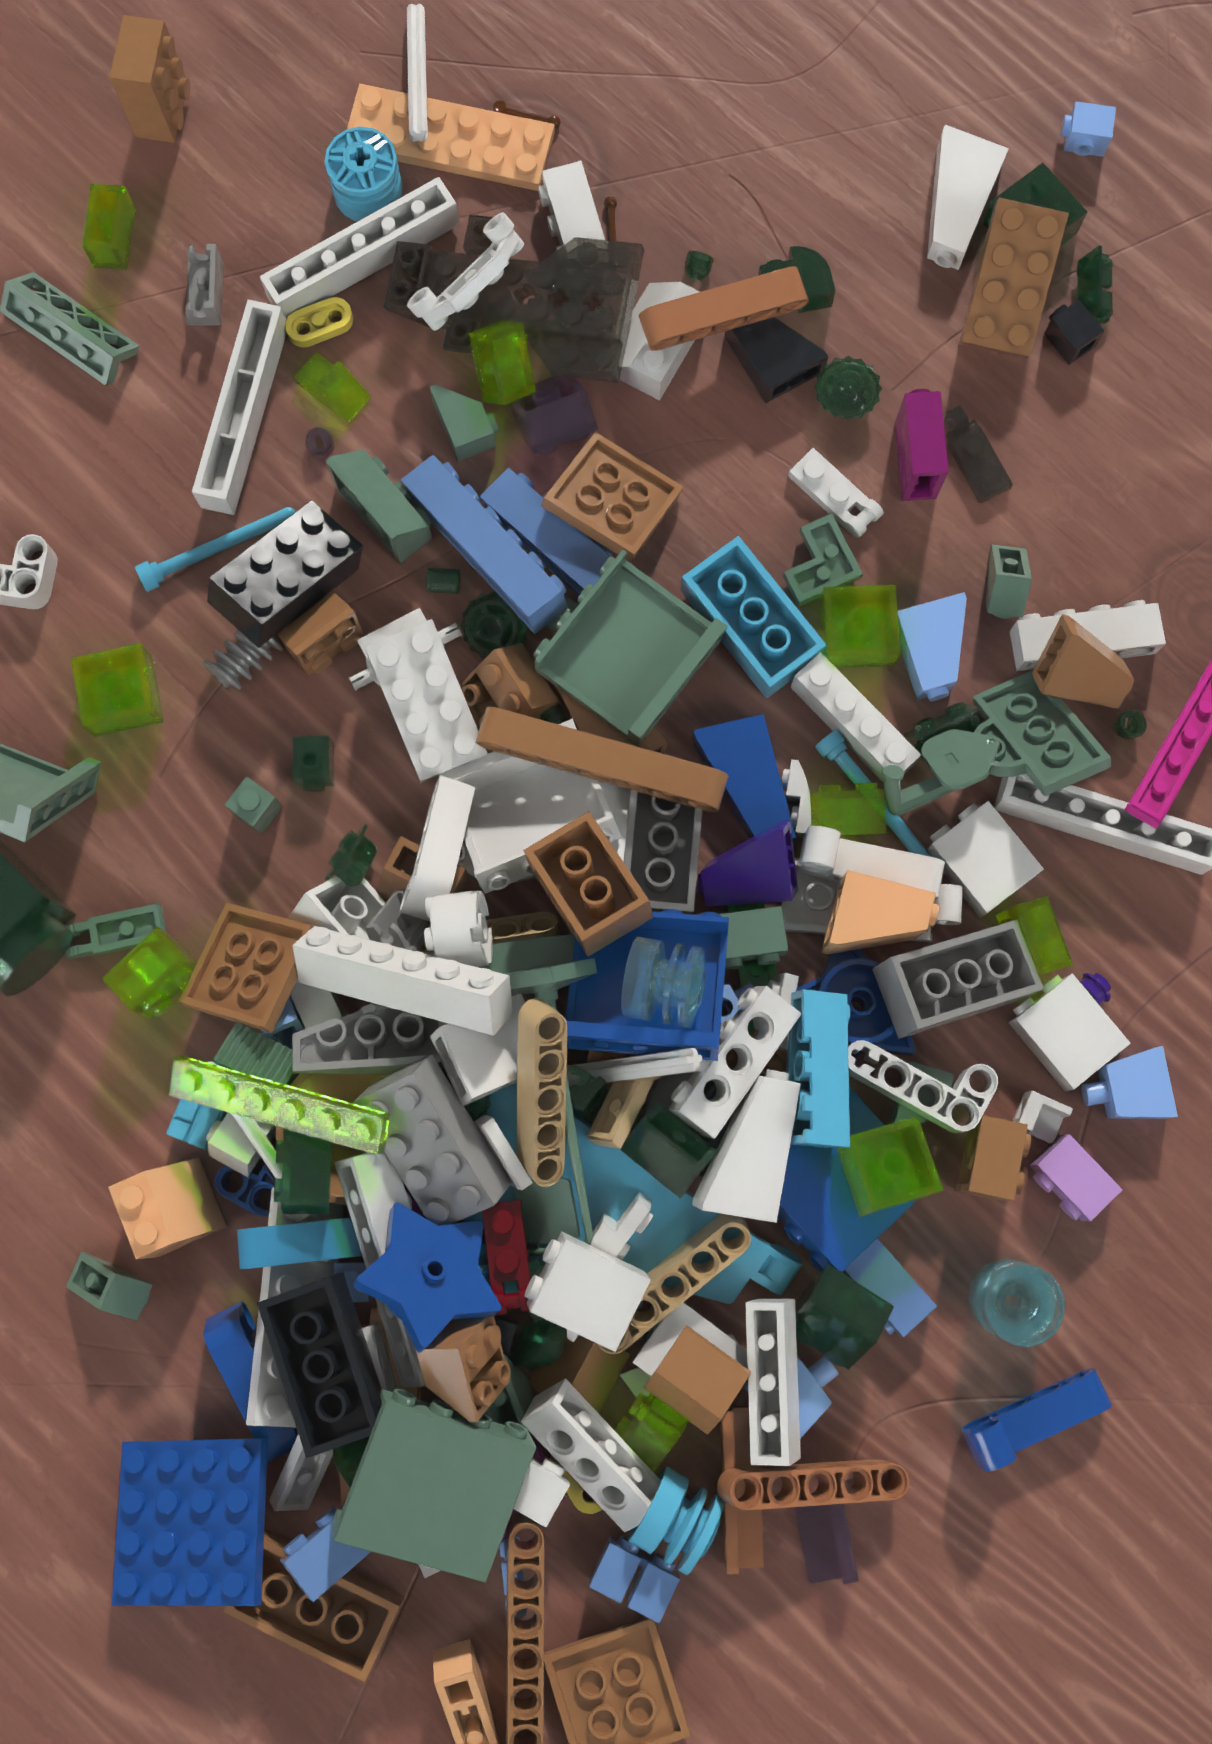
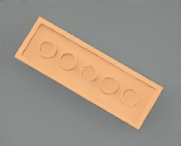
(459, 137)

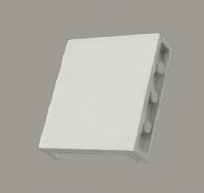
(519, 806)

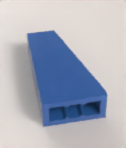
(754, 783)

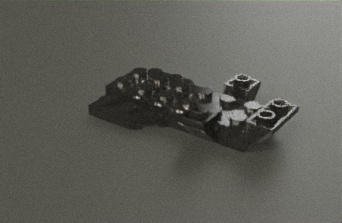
(566, 338)

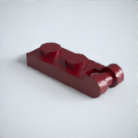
(507, 1253)

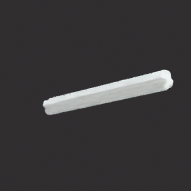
(417, 73)
(641, 1066)

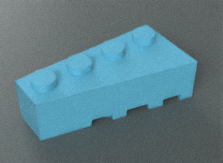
(820, 1063)

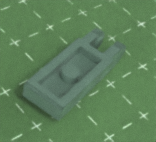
(116, 930)

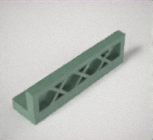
(63, 328)

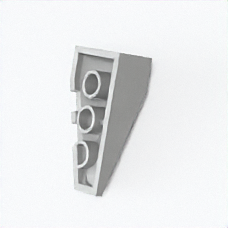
(365, 1042)

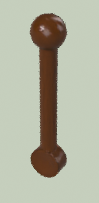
(500, 106)
(611, 203)

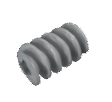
(239, 659)

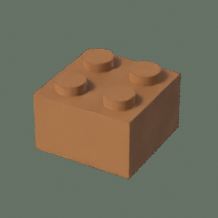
(993, 1159)

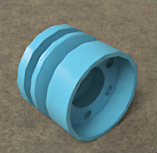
(363, 172)
(678, 1522)

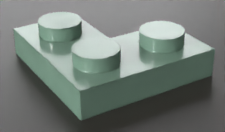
(830, 564)

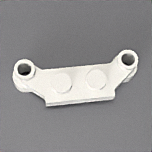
(482, 272)

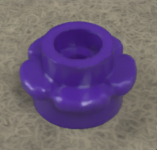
(1097, 987)

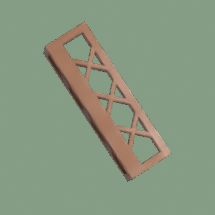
(740, 1527)

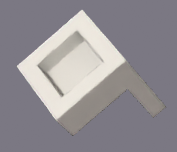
(1041, 1115)

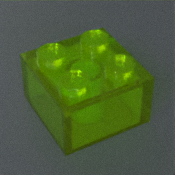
(860, 625)
(117, 690)
(152, 974)
(889, 1167)

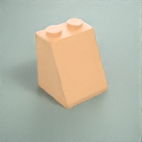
(876, 913)
(167, 1208)

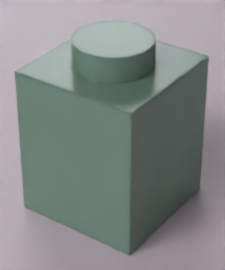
(253, 805)

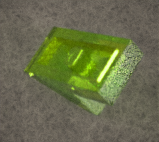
(333, 386)

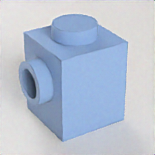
(1088, 129)

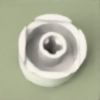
(459, 928)

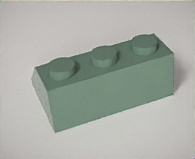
(380, 502)

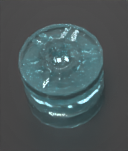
(665, 982)
(1038, 1304)

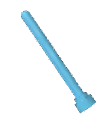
(154, 573)
(834, 748)

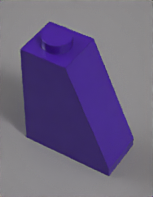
(753, 871)

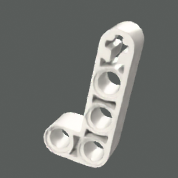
(26, 572)
(439, 845)
(830, 857)
(914, 1079)

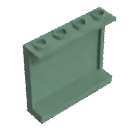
(627, 649)
(40, 792)
(435, 1486)

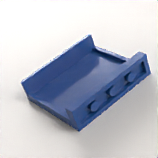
(595, 1002)
(820, 1205)

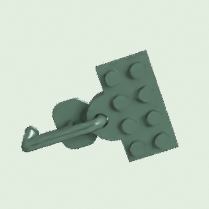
(1018, 737)

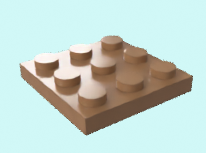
(612, 496)
(246, 968)
(617, 1688)

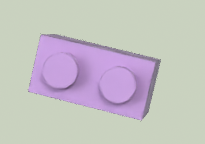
(1074, 1179)

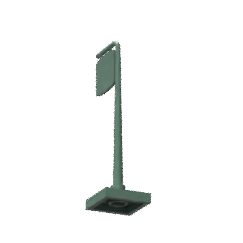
(553, 1207)

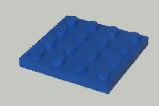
(191, 1523)

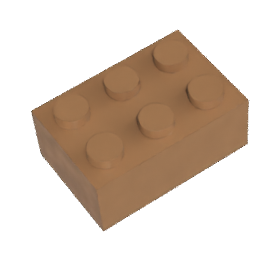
(149, 78)
(588, 883)

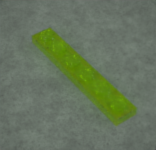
(280, 1105)

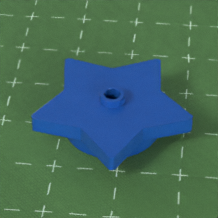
(853, 975)
(429, 1275)

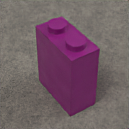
(921, 445)

